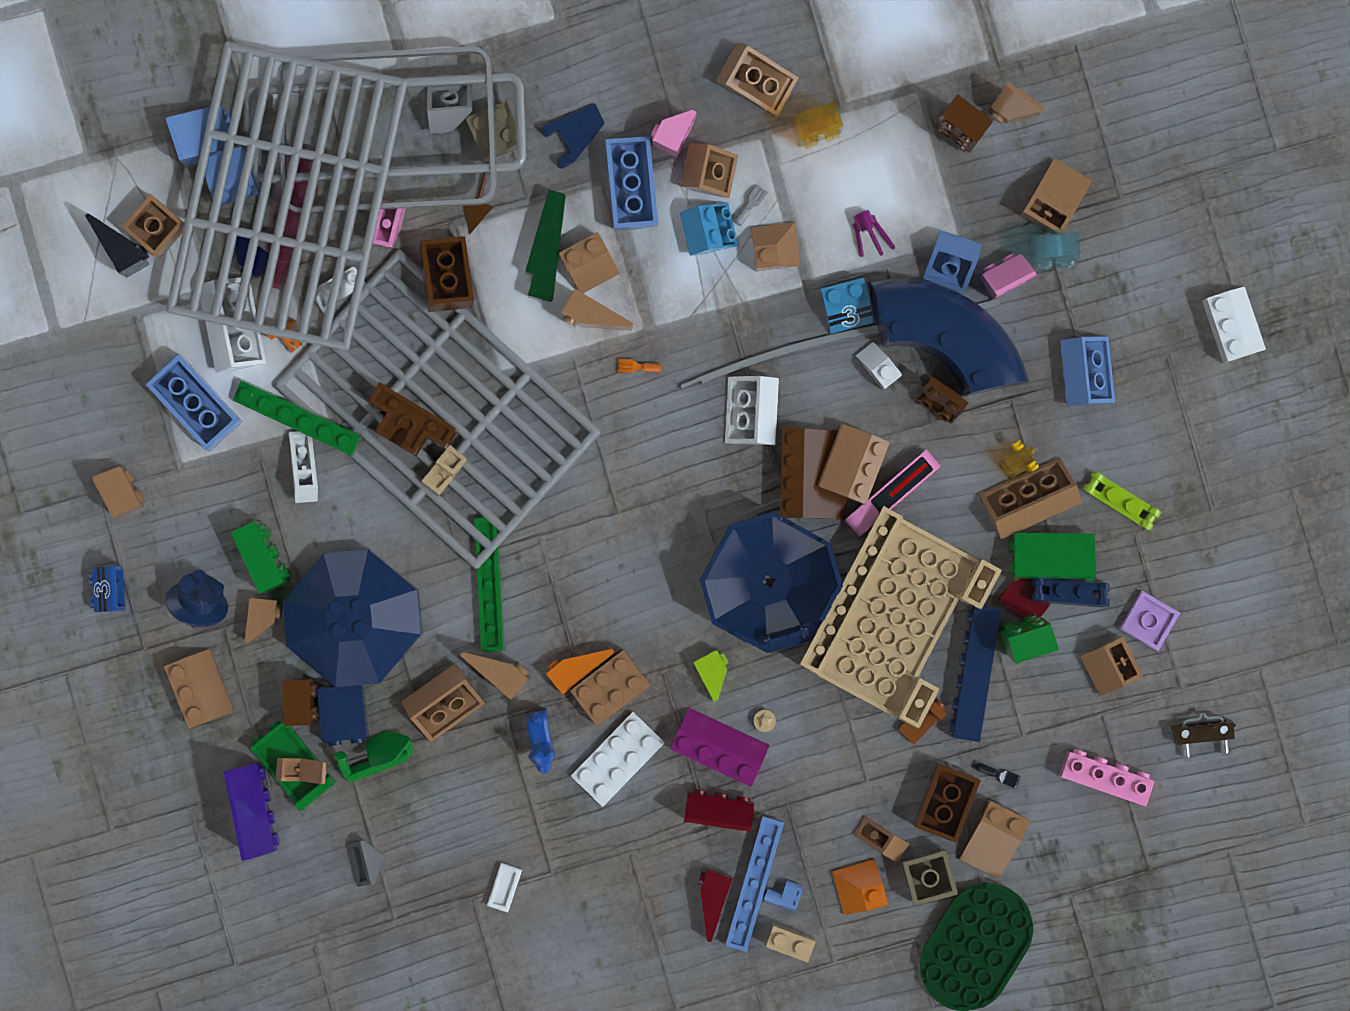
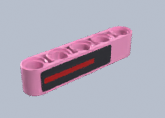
(893, 492)

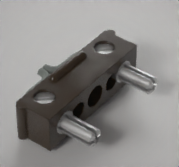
(1203, 732)

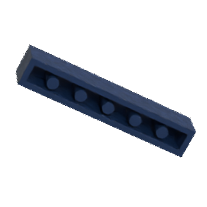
(975, 674)

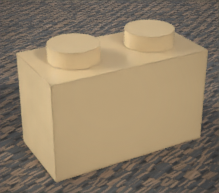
(790, 942)

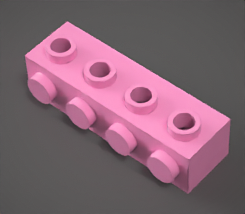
(1107, 778)

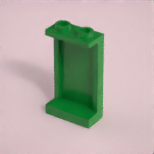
(1053, 556)
(286, 743)

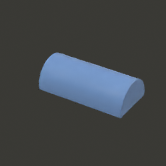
(631, 183)

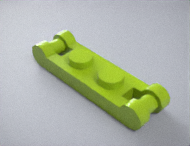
(1121, 500)

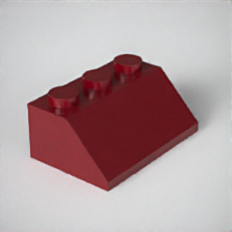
(719, 810)

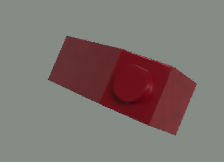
(713, 895)

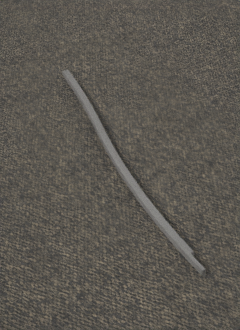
(800, 346)

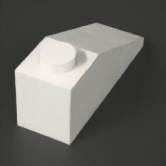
(303, 467)

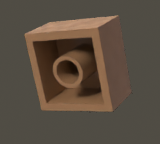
(154, 226)

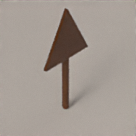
(476, 213)

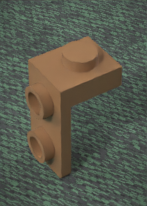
(301, 770)

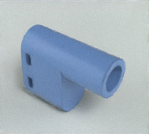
(786, 898)

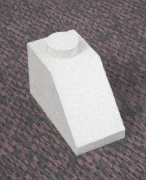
(879, 365)

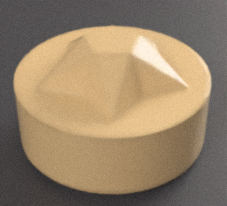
(764, 720)

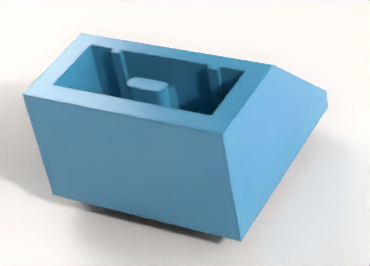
(709, 229)

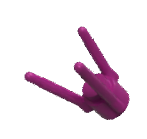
(866, 223)

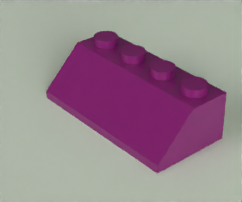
(719, 747)

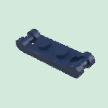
(1070, 593)

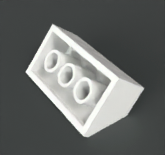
(232, 346)

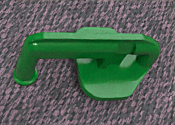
(383, 752)

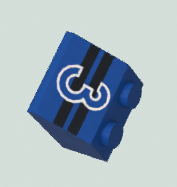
(107, 589)

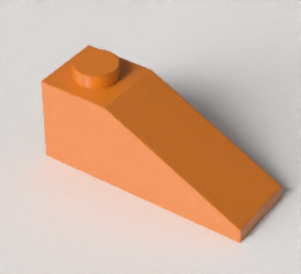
(573, 669)

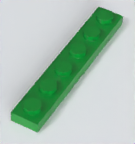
(297, 417)
(490, 592)

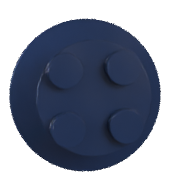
(197, 600)

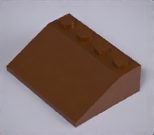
(802, 463)

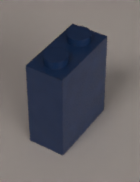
(343, 714)

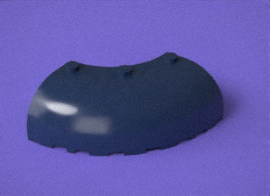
(949, 329)

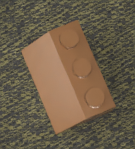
(853, 464)
(198, 688)
(442, 702)

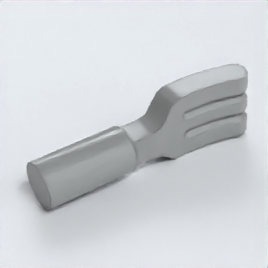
(754, 199)

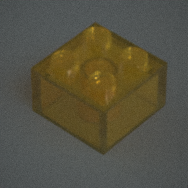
(817, 124)

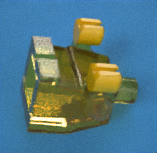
(1018, 460)

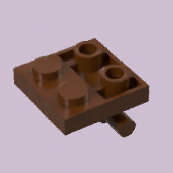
(941, 400)

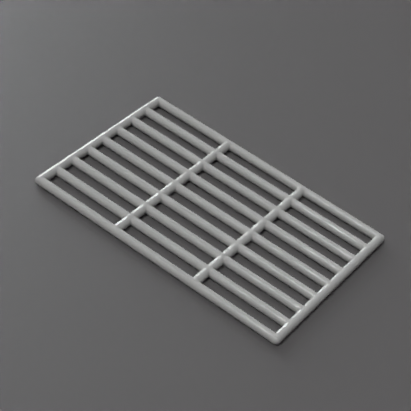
(277, 239)
(470, 438)

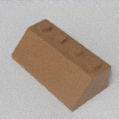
(1030, 498)

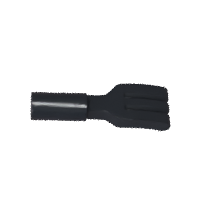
(1005, 776)

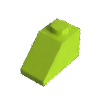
(712, 671)

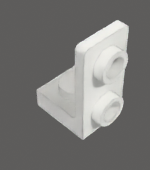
(346, 288)

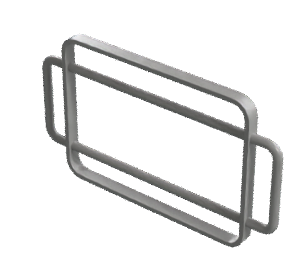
(488, 78)

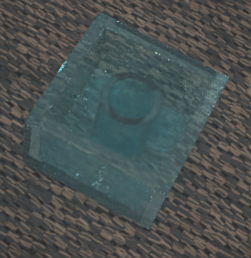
(1054, 249)

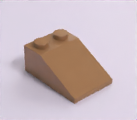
(757, 78)
(590, 314)
(500, 673)
(994, 839)

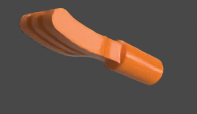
(632, 366)

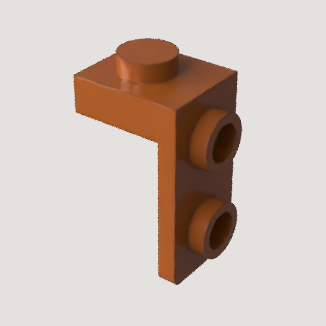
(934, 714)

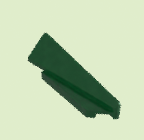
(545, 248)

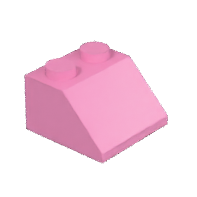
(673, 132)
(1007, 276)

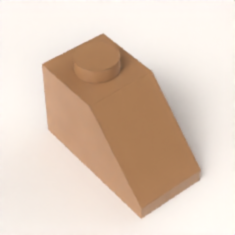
(261, 617)
(881, 839)

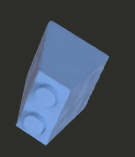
(189, 130)

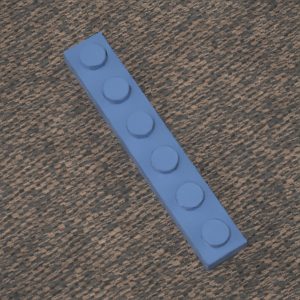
(754, 884)

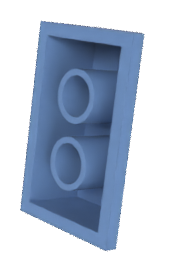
(1087, 371)

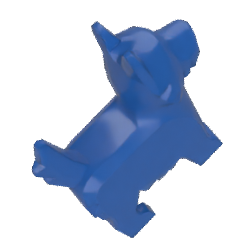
(540, 740)

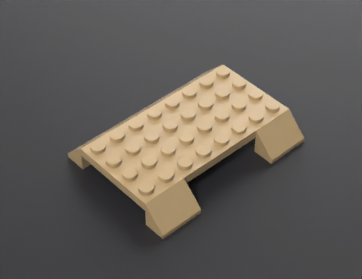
(894, 614)

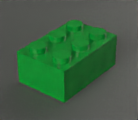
(260, 556)
(1028, 638)

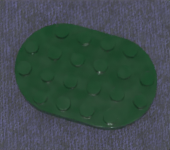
(976, 946)

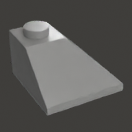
(448, 106)

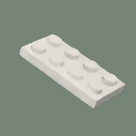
(617, 759)

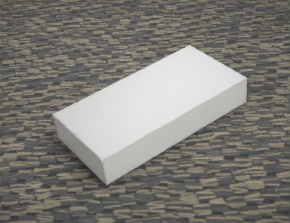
(504, 887)

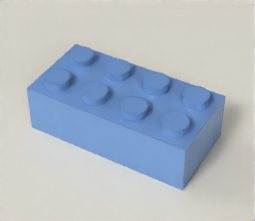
(194, 403)

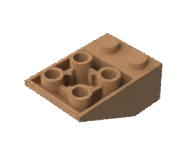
(1056, 198)

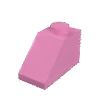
(388, 226)

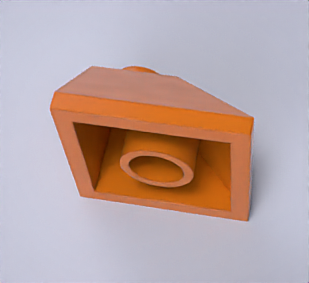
(860, 887)

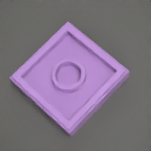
(1149, 620)

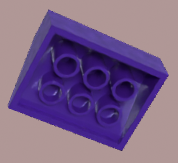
(251, 810)

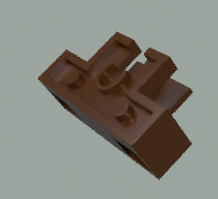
(408, 423)

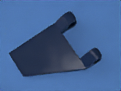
(576, 132)

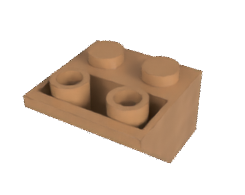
(1111, 665)

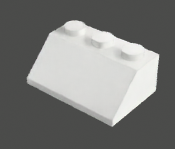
(1233, 324)
(751, 410)

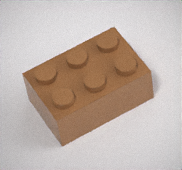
(610, 688)

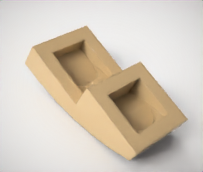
(444, 471)

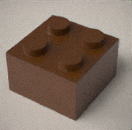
(299, 702)

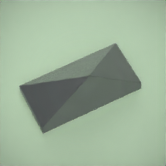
(365, 862)

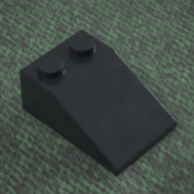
(123, 253)

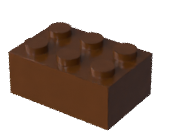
(963, 124)
(446, 274)
(946, 802)

